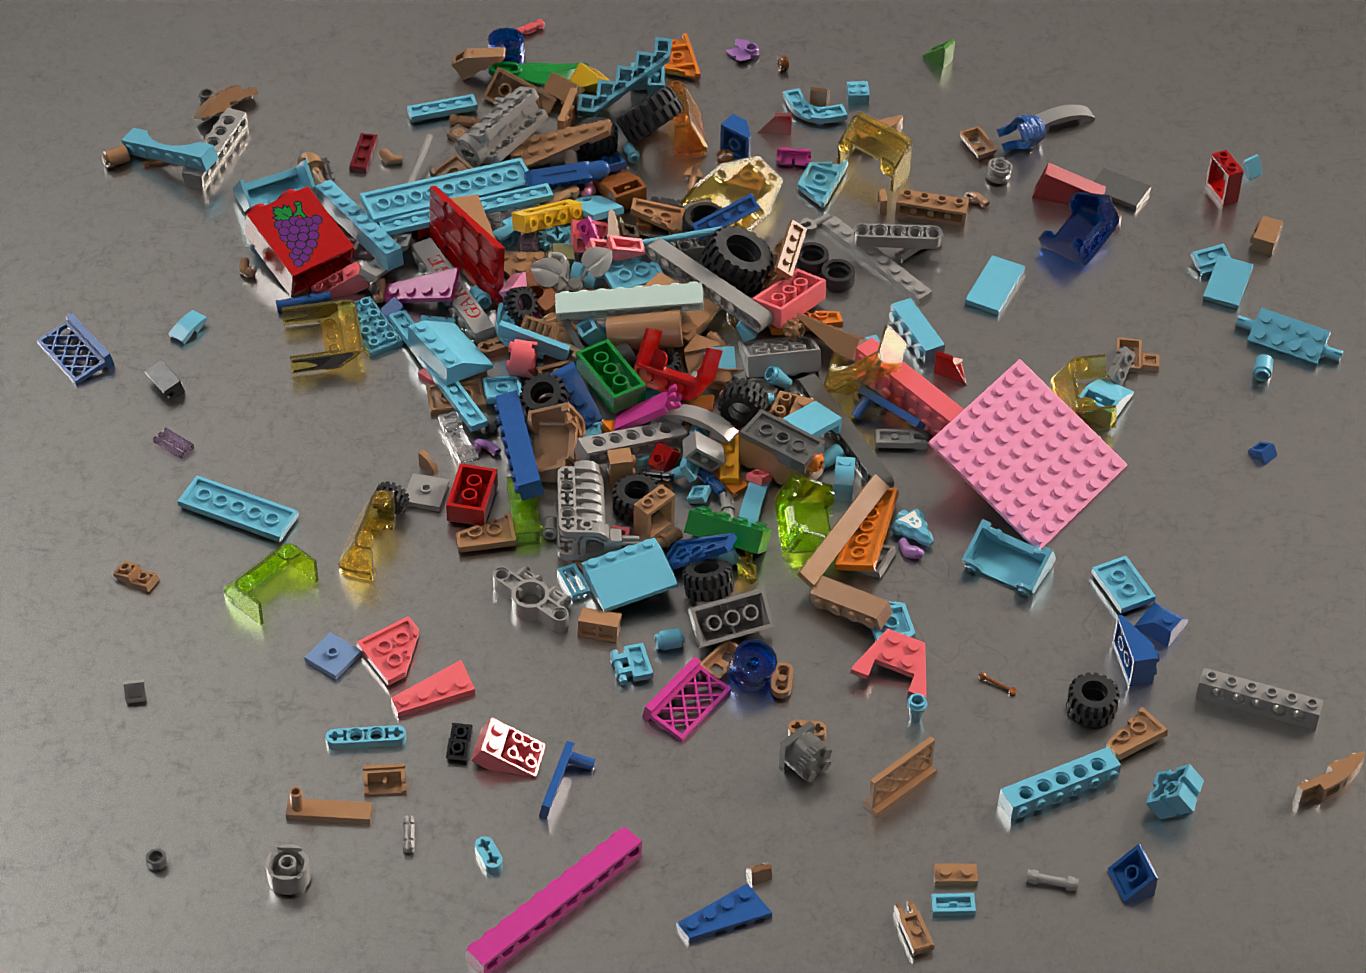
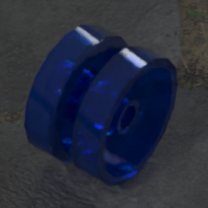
(512, 40)
(752, 665)

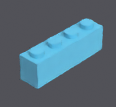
(916, 330)

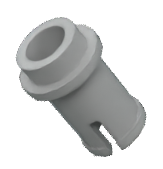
(549, 529)

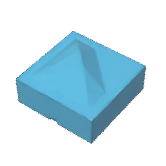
(699, 494)

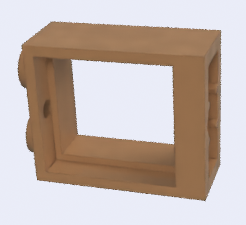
(651, 527)

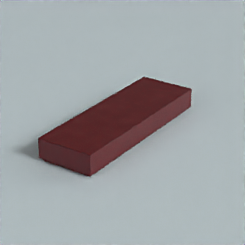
(363, 153)

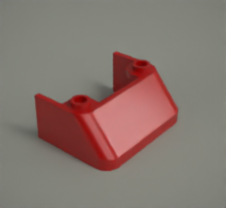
(653, 371)

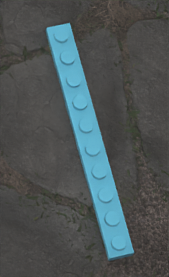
(490, 204)
(453, 392)

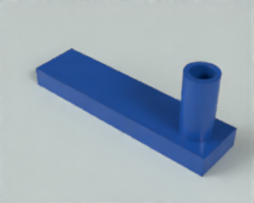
(728, 215)
(869, 396)
(567, 756)

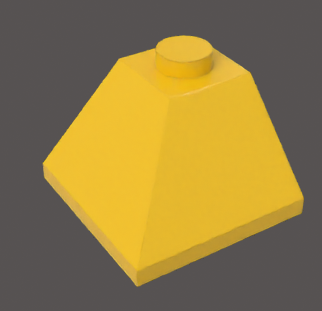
(587, 77)

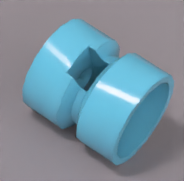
(577, 271)

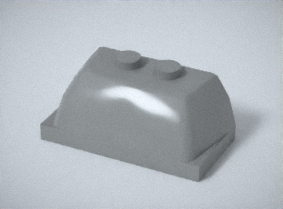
(731, 617)

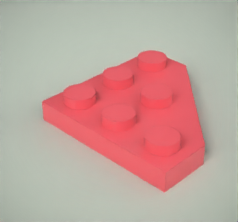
(391, 649)

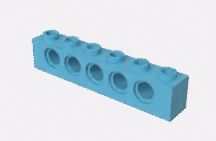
(1059, 783)

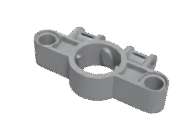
(550, 611)

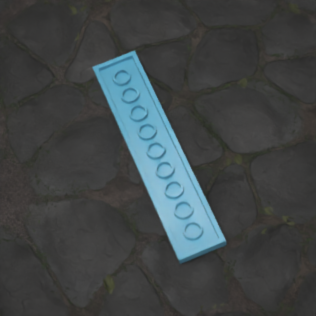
(416, 195)

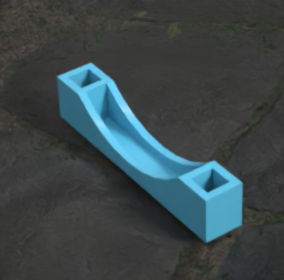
(195, 155)

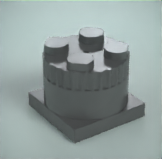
(804, 753)

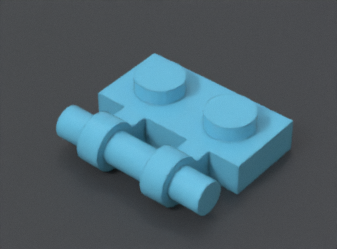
(638, 663)

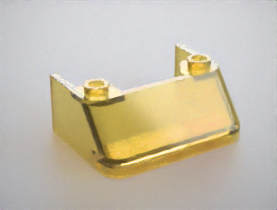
(880, 142)
(847, 378)
(1065, 387)

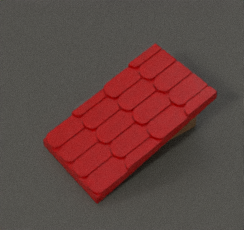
(467, 240)

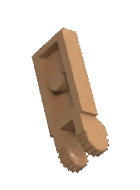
(914, 928)

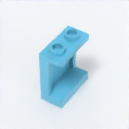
(815, 419)

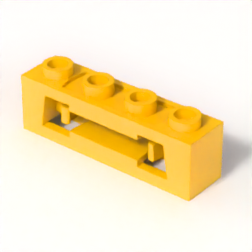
(547, 216)

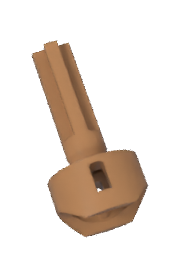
(315, 165)

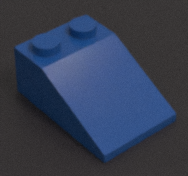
(1135, 653)

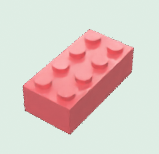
(792, 296)

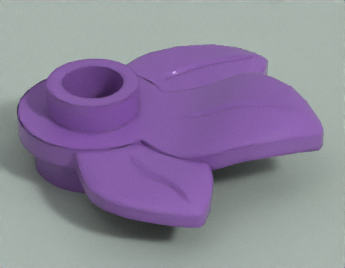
(744, 50)

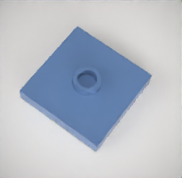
(333, 656)

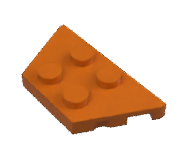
(682, 59)

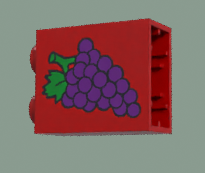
(298, 239)

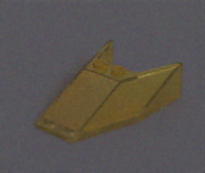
(736, 180)

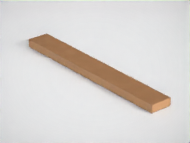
(842, 530)

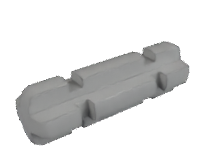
(408, 834)

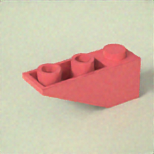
(343, 282)

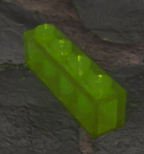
(524, 517)

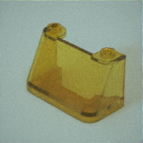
(374, 518)

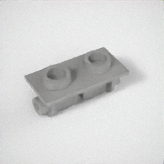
(1122, 361)

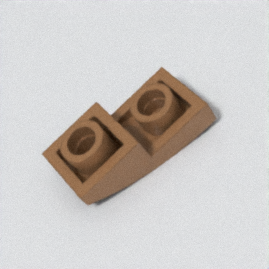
(132, 575)

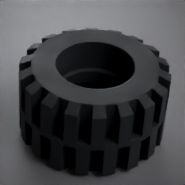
(600, 148)
(541, 385)
(742, 401)
(628, 492)
(708, 580)
(1089, 711)

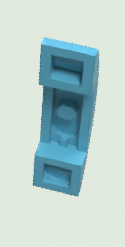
(754, 501)

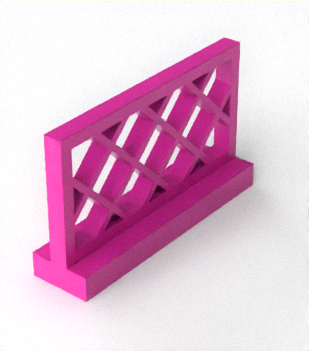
(676, 686)

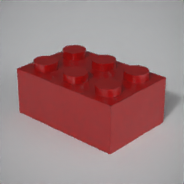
(472, 494)

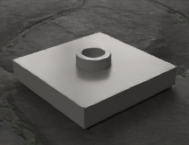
(427, 492)

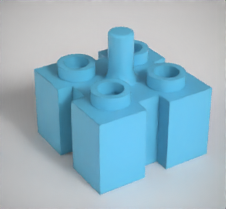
(1175, 792)

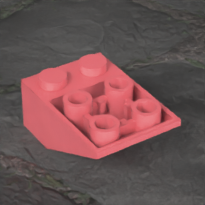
(507, 750)

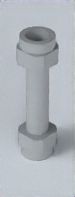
(1071, 883)

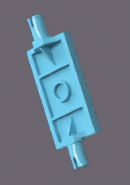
(1289, 336)

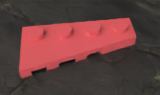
(435, 690)

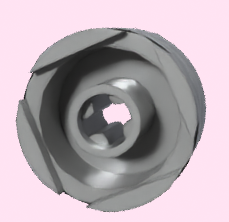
(288, 870)

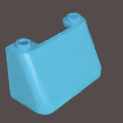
(1008, 559)

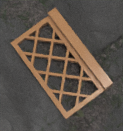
(785, 254)
(901, 778)

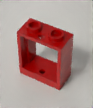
(1229, 190)

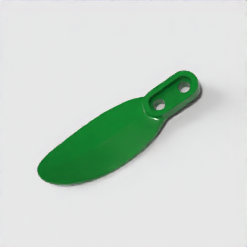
(535, 72)

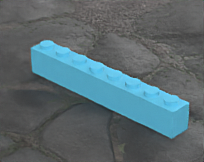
(360, 225)

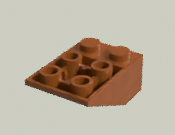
(622, 188)

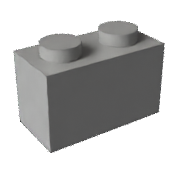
(703, 451)

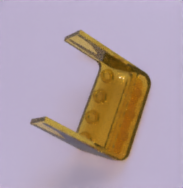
(339, 330)

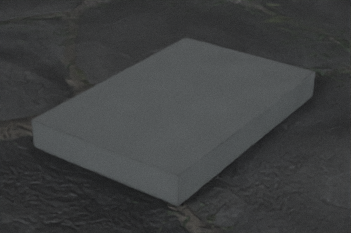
(1123, 189)

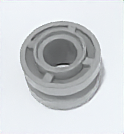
(999, 170)

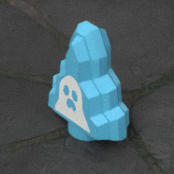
(913, 526)

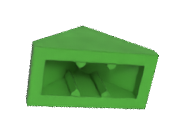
(941, 54)

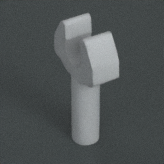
(811, 224)

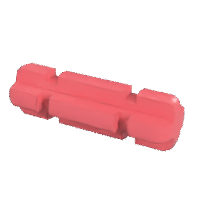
(531, 27)

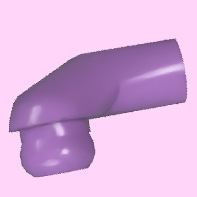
(488, 445)
(910, 551)

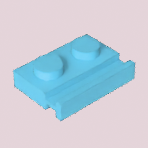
(1206, 258)

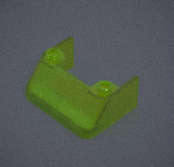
(239, 588)

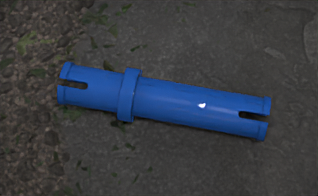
(302, 300)

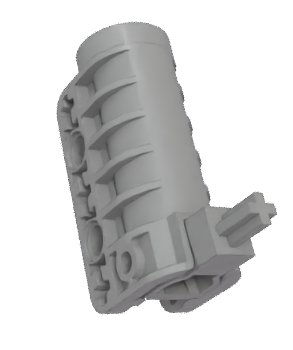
(584, 514)

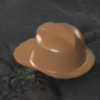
(722, 376)

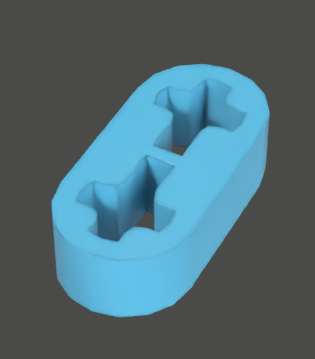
(491, 853)

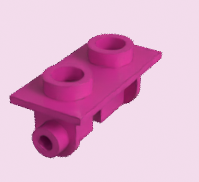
(786, 155)
(588, 229)

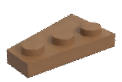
(659, 214)

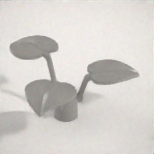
(548, 270)

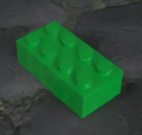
(610, 376)
(750, 536)

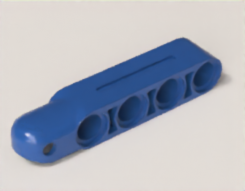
(568, 174)

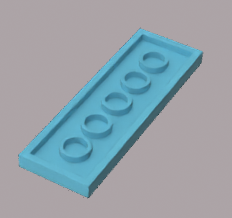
(238, 508)

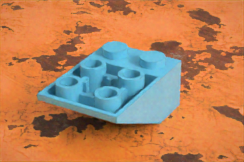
(1107, 394)

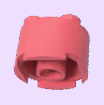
(522, 358)

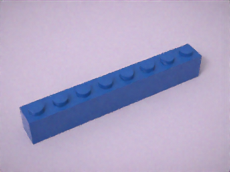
(518, 446)

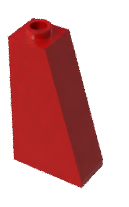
(1060, 185)

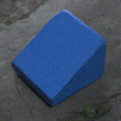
(391, 307)
(1263, 452)

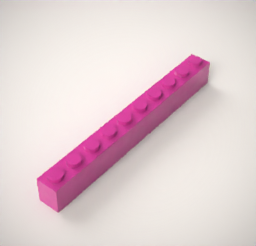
(553, 901)

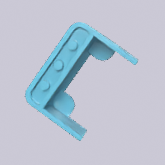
(273, 186)

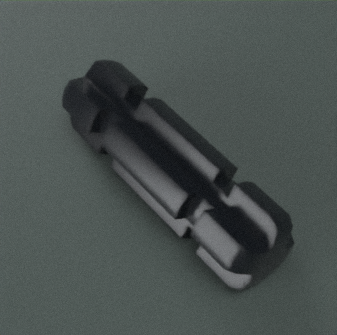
(659, 476)

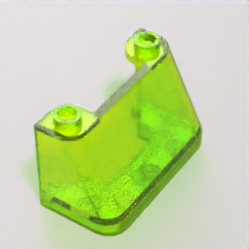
(803, 513)

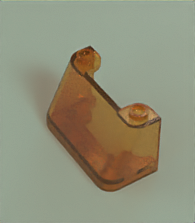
(688, 125)

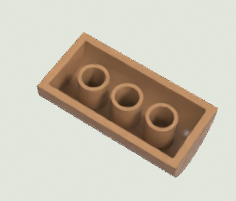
(631, 328)

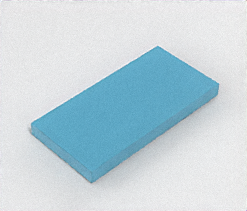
(995, 285)

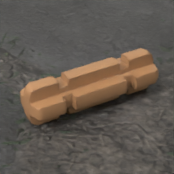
(463, 120)

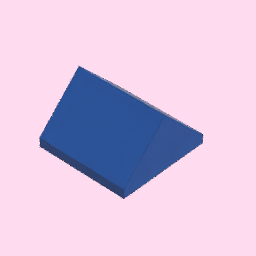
(1134, 875)

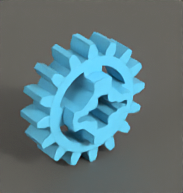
(555, 234)

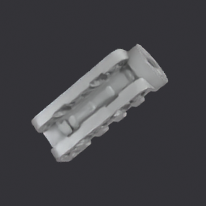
(503, 129)

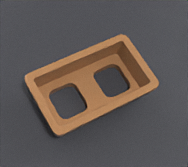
(984, 142)
(1136, 346)
(715, 658)

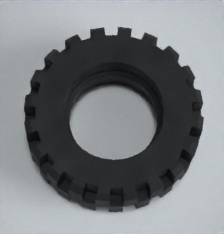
(650, 114)
(738, 257)

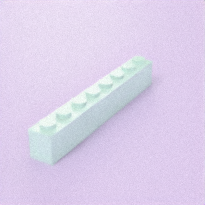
(623, 300)

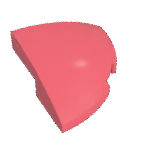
(576, 238)

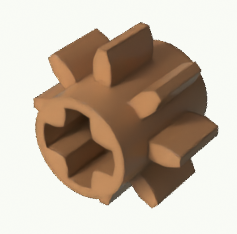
(794, 329)

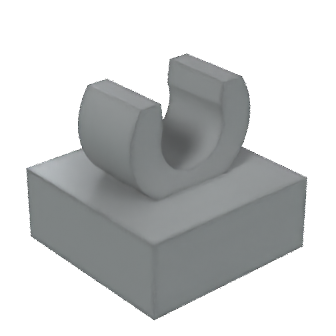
(134, 691)

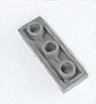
(372, 271)

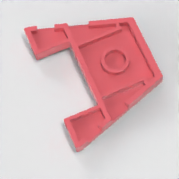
(897, 654)

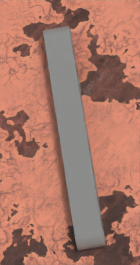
(714, 287)

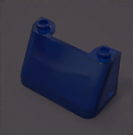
(1086, 229)

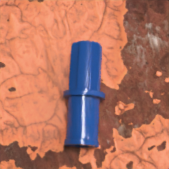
(711, 479)

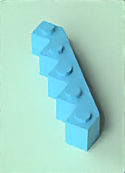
(626, 79)

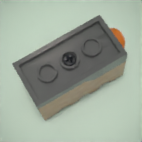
(780, 448)

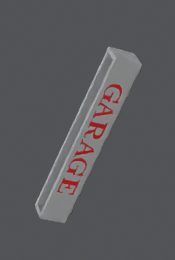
(464, 306)

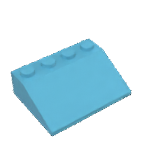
(447, 350)
(629, 574)

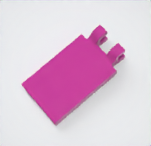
(648, 409)

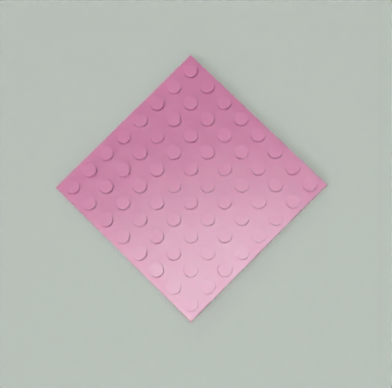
(1028, 454)

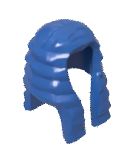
(1030, 129)

